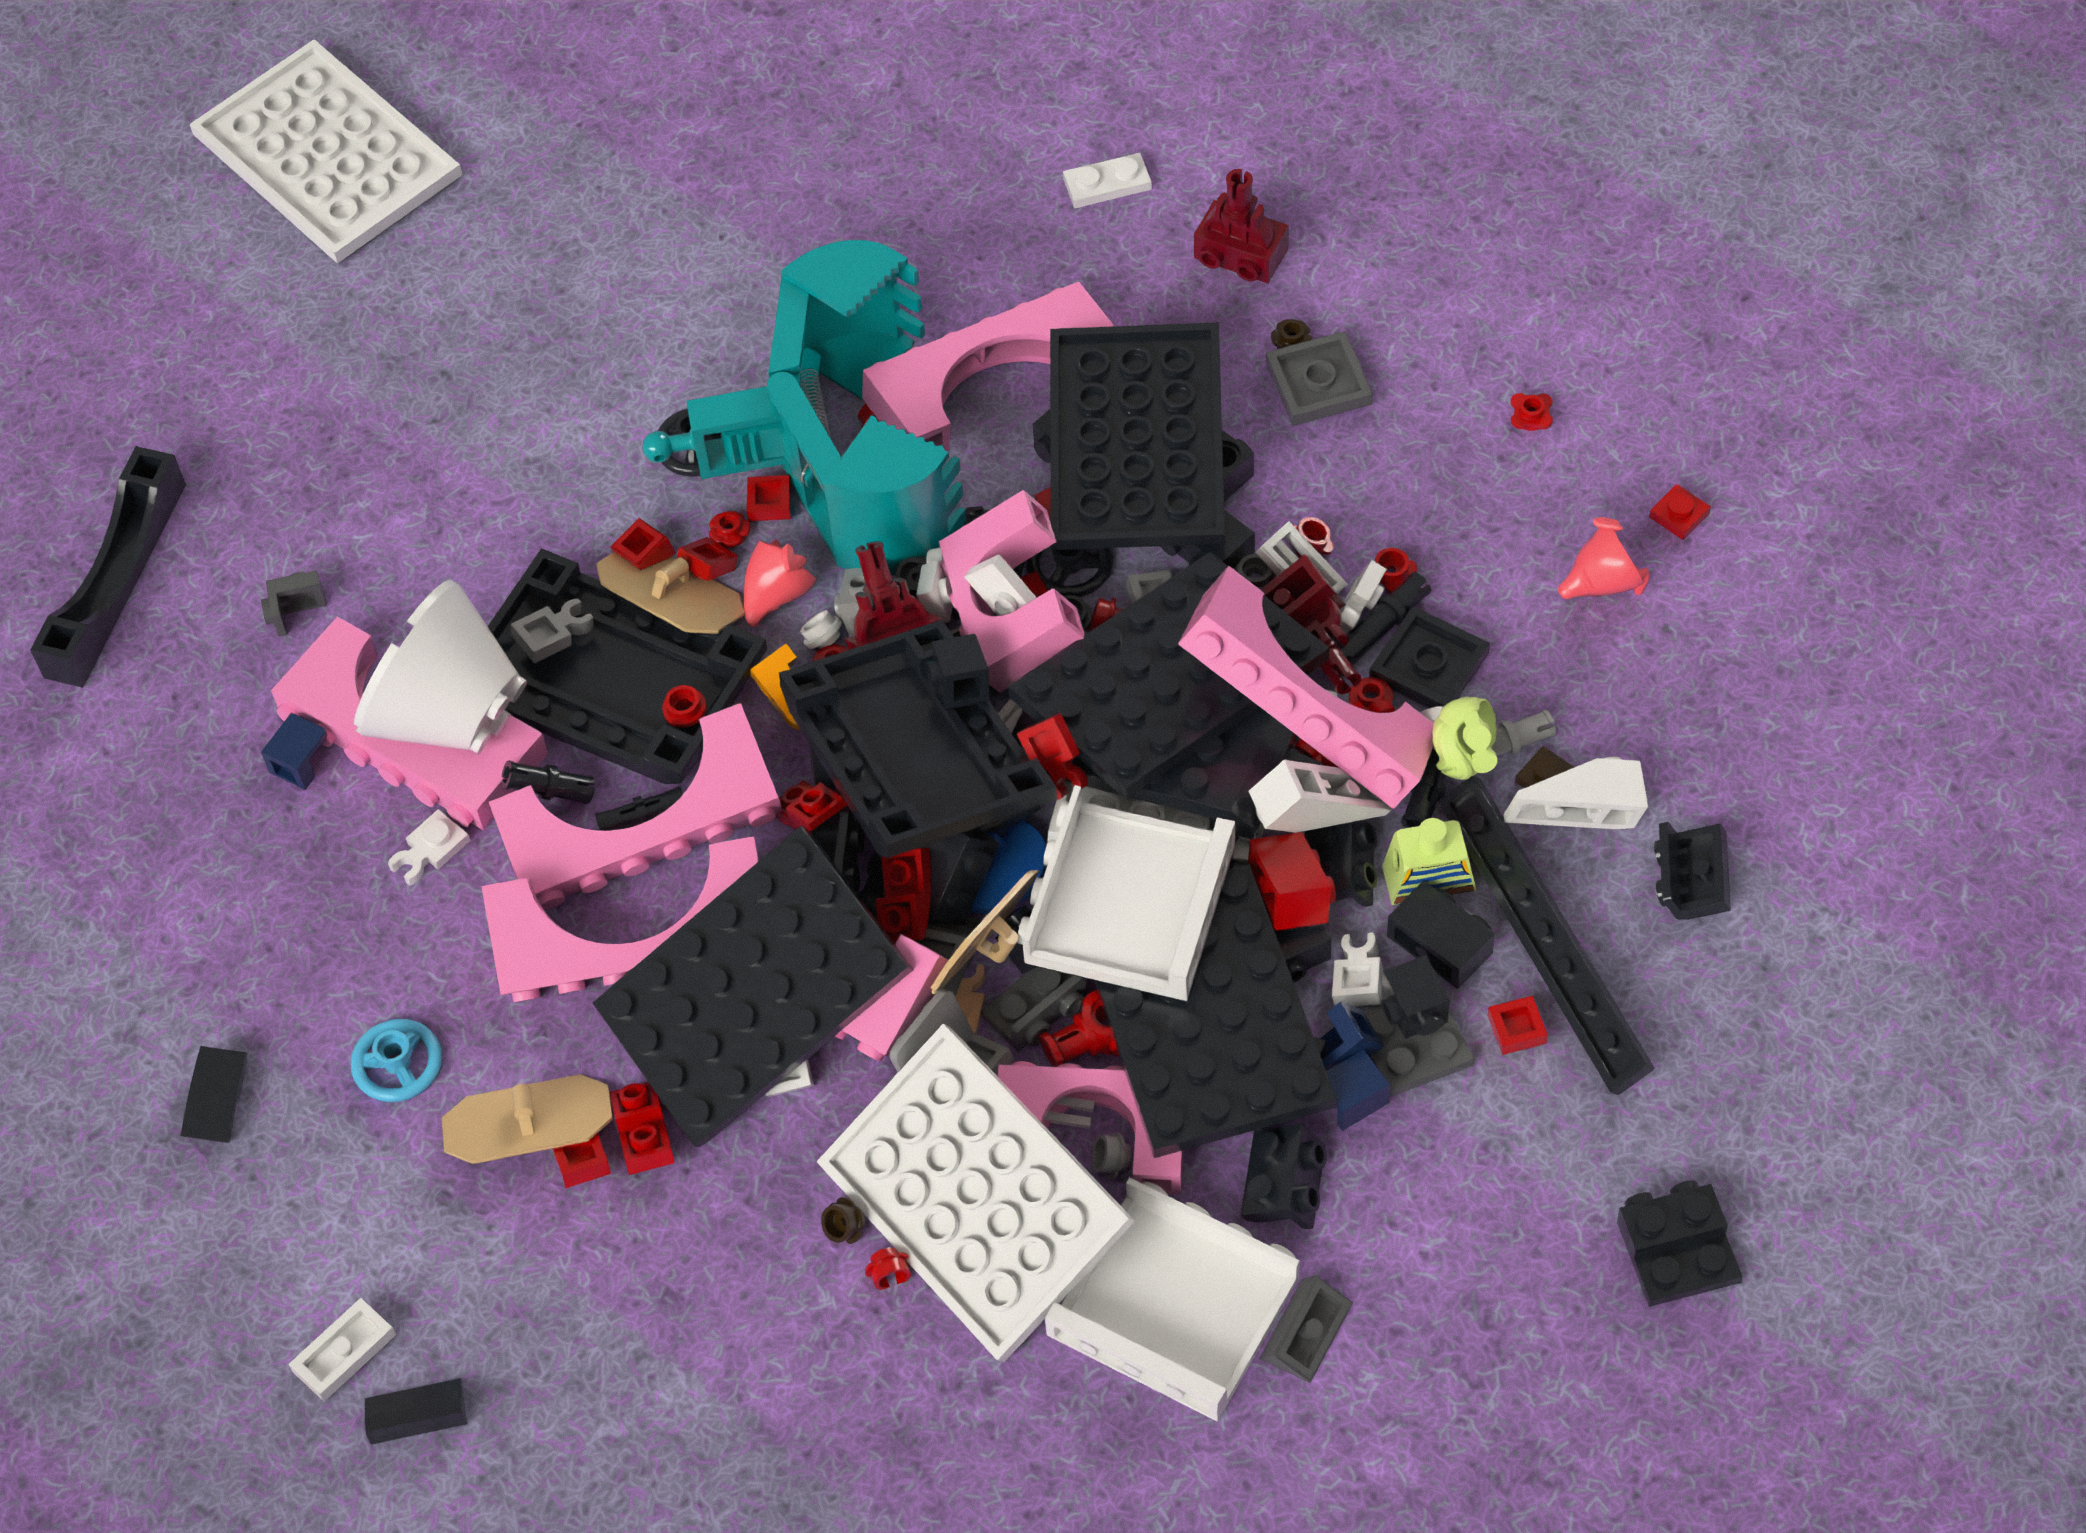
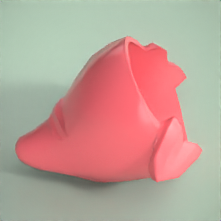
(1603, 566)
(773, 579)

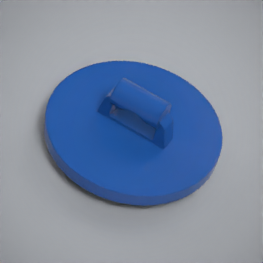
(1016, 855)

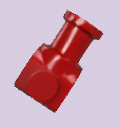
(1081, 1036)

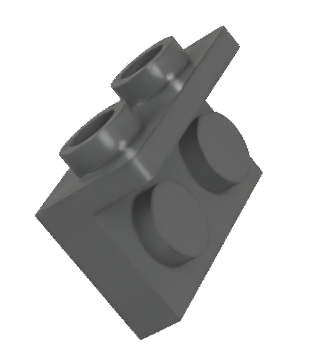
(1034, 1005)

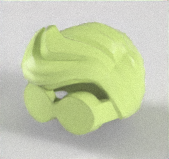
(1465, 737)

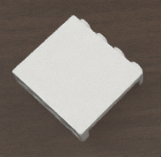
(1126, 897)
(1178, 1301)

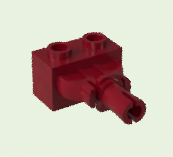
(1238, 235)
(885, 602)
(1315, 604)

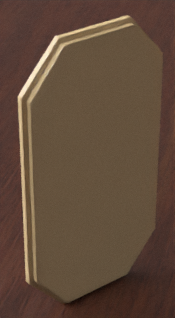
(673, 593)
(978, 937)
(526, 1119)

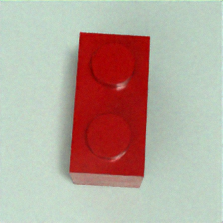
(1291, 881)

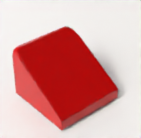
(643, 545)

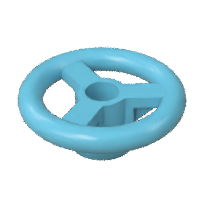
(387, 1040)

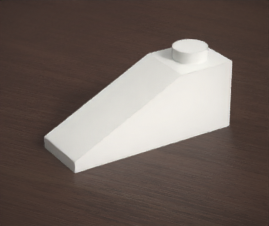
(1592, 795)
(1312, 797)

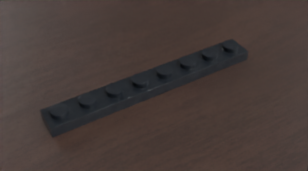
(1547, 937)

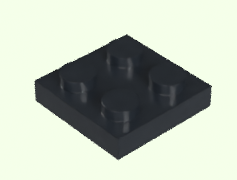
(1429, 659)

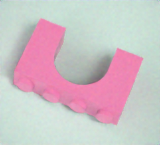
(1032, 633)
(898, 1008)
(1043, 1086)

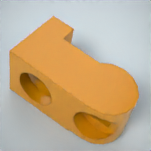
(767, 678)

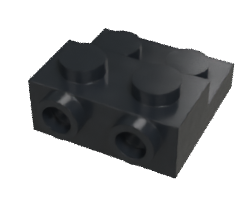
(1678, 1243)

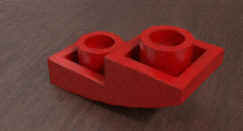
(808, 805)
(906, 894)
(641, 1127)

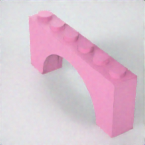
(916, 384)
(327, 691)
(1374, 748)
(724, 796)
(540, 954)

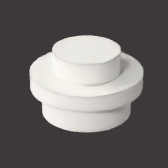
(821, 630)

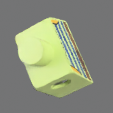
(1430, 854)

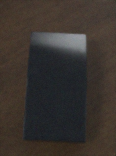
(214, 1094)

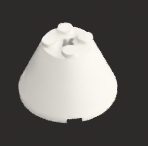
(443, 681)

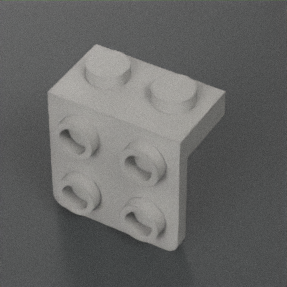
(946, 1010)

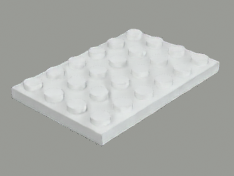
(326, 150)
(975, 1192)

